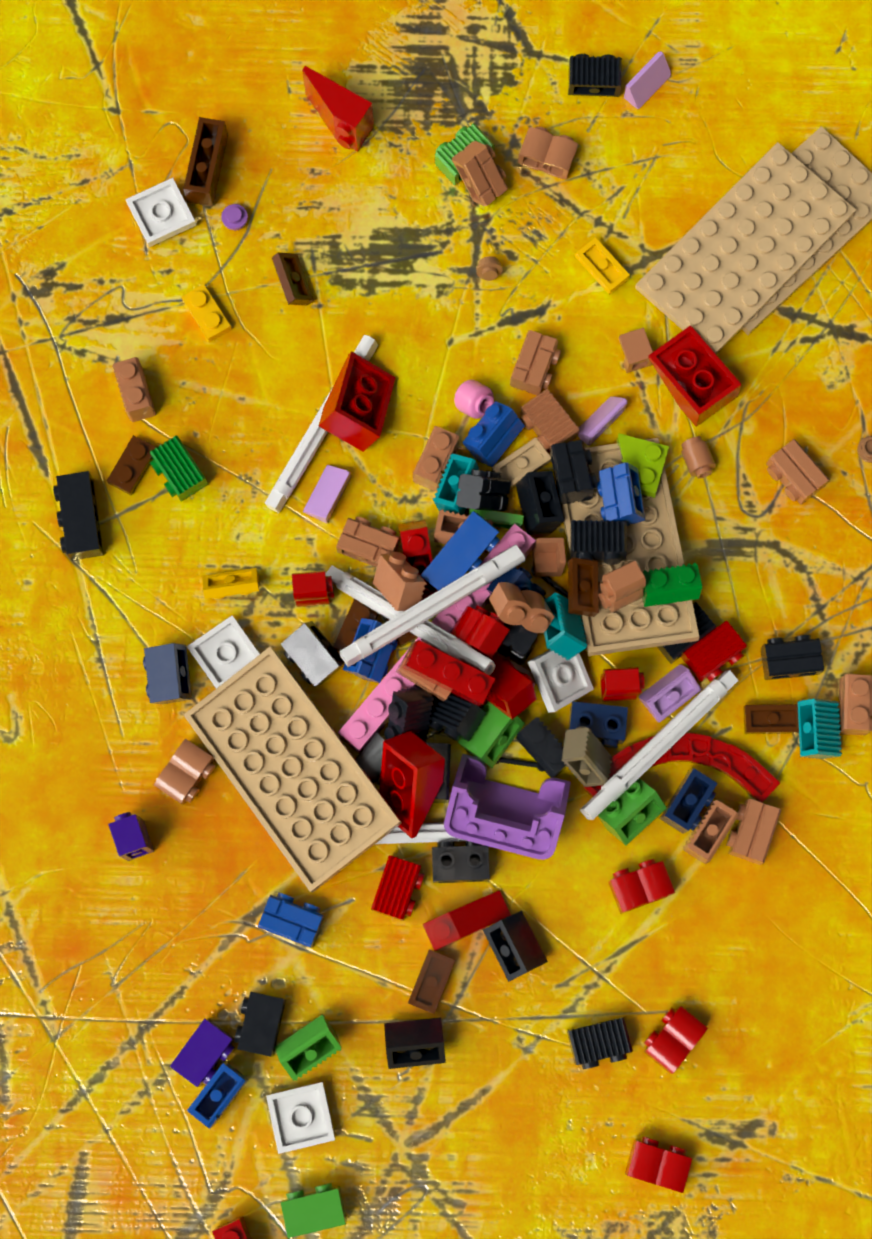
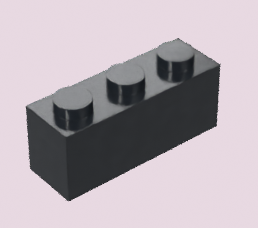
(78, 516)

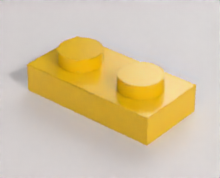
(602, 265)
(206, 313)
(230, 583)

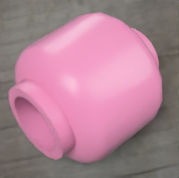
(473, 398)

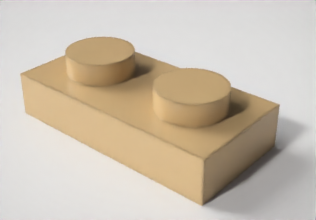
(526, 459)

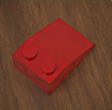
(343, 112)
(694, 375)
(358, 402)
(410, 779)

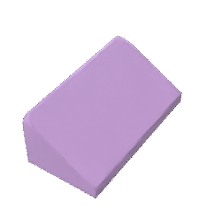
(647, 81)
(601, 419)
(327, 493)
(670, 692)

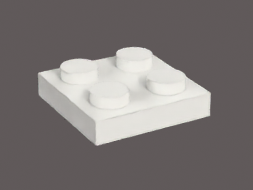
(161, 212)
(223, 651)
(560, 679)
(300, 1117)

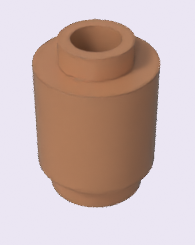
(698, 457)

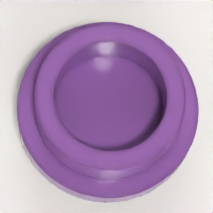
(234, 217)

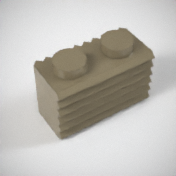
(586, 757)

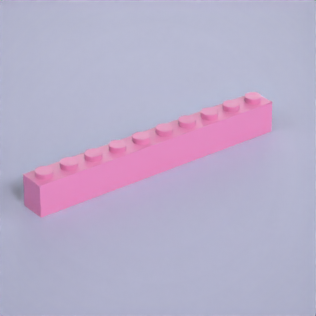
(373, 712)

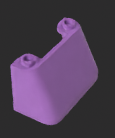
(505, 814)

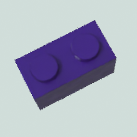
(130, 836)
(203, 1053)

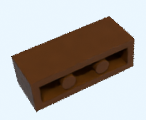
(205, 161)

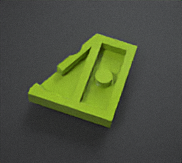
(647, 457)

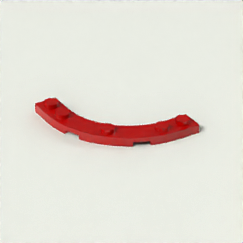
(708, 752)

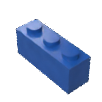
(462, 551)

